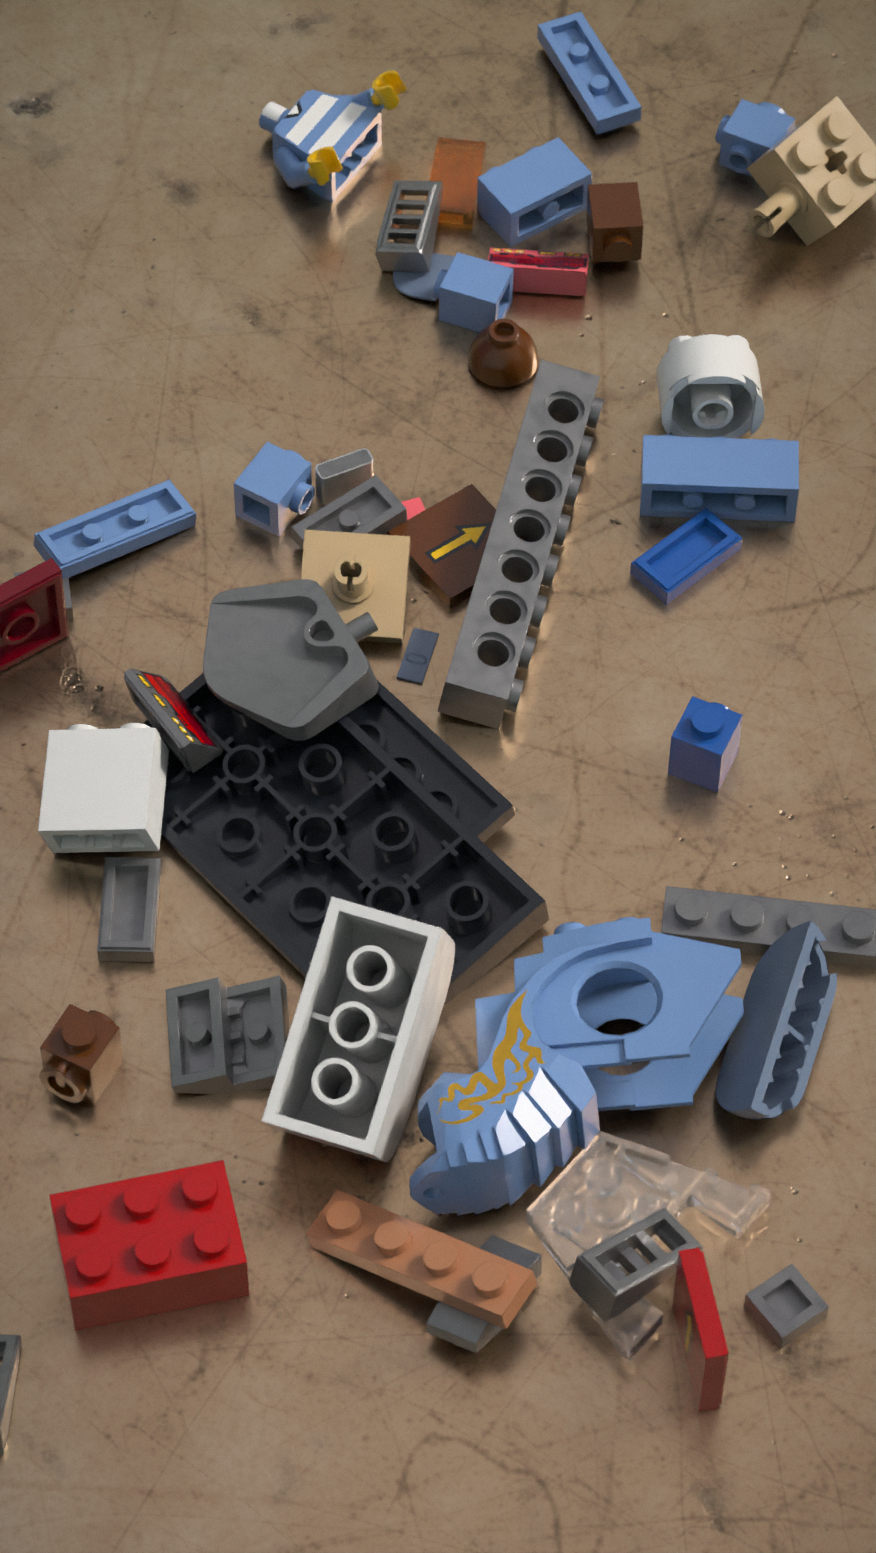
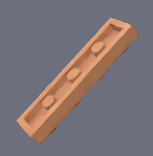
(422, 1259)

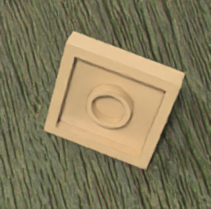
(361, 576)

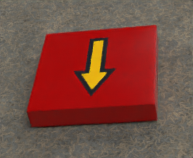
(700, 1329)

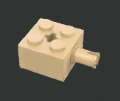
(815, 174)

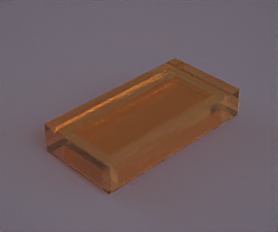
(458, 166)

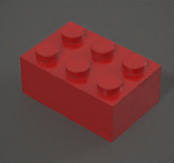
(149, 1245)

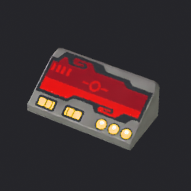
(173, 718)

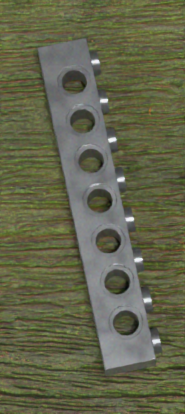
(528, 508)

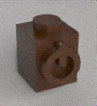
(81, 1055)

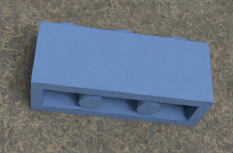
(721, 474)

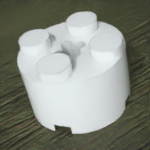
(709, 387)

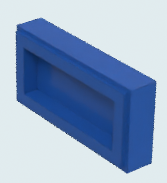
(686, 556)

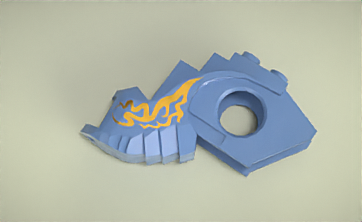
(542, 1057)

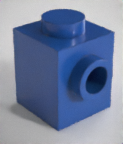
(705, 743)

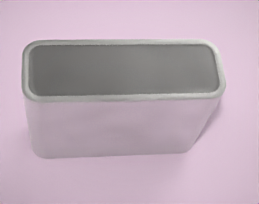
(342, 474)

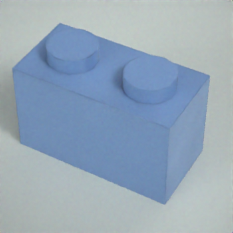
(533, 191)

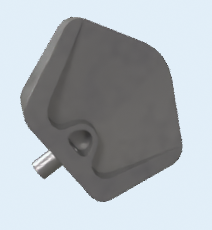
(287, 657)

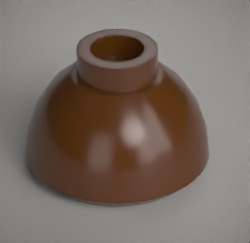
(503, 354)

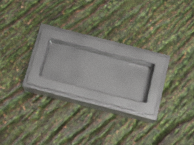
(129, 909)

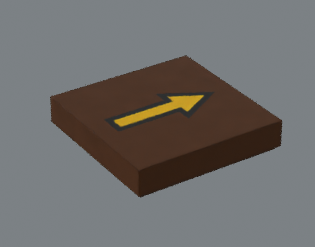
(450, 543)

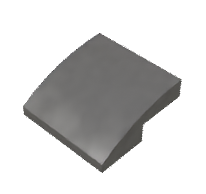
(226, 1035)

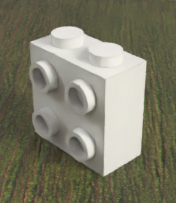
(103, 789)

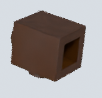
(614, 222)

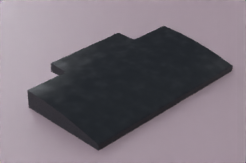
(354, 815)

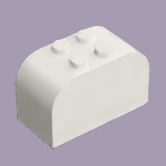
(362, 1030)

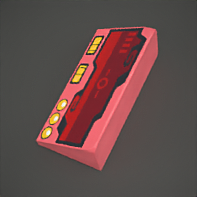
(544, 270)

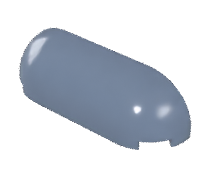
(780, 1027)

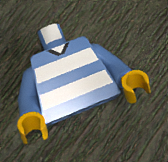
(329, 136)

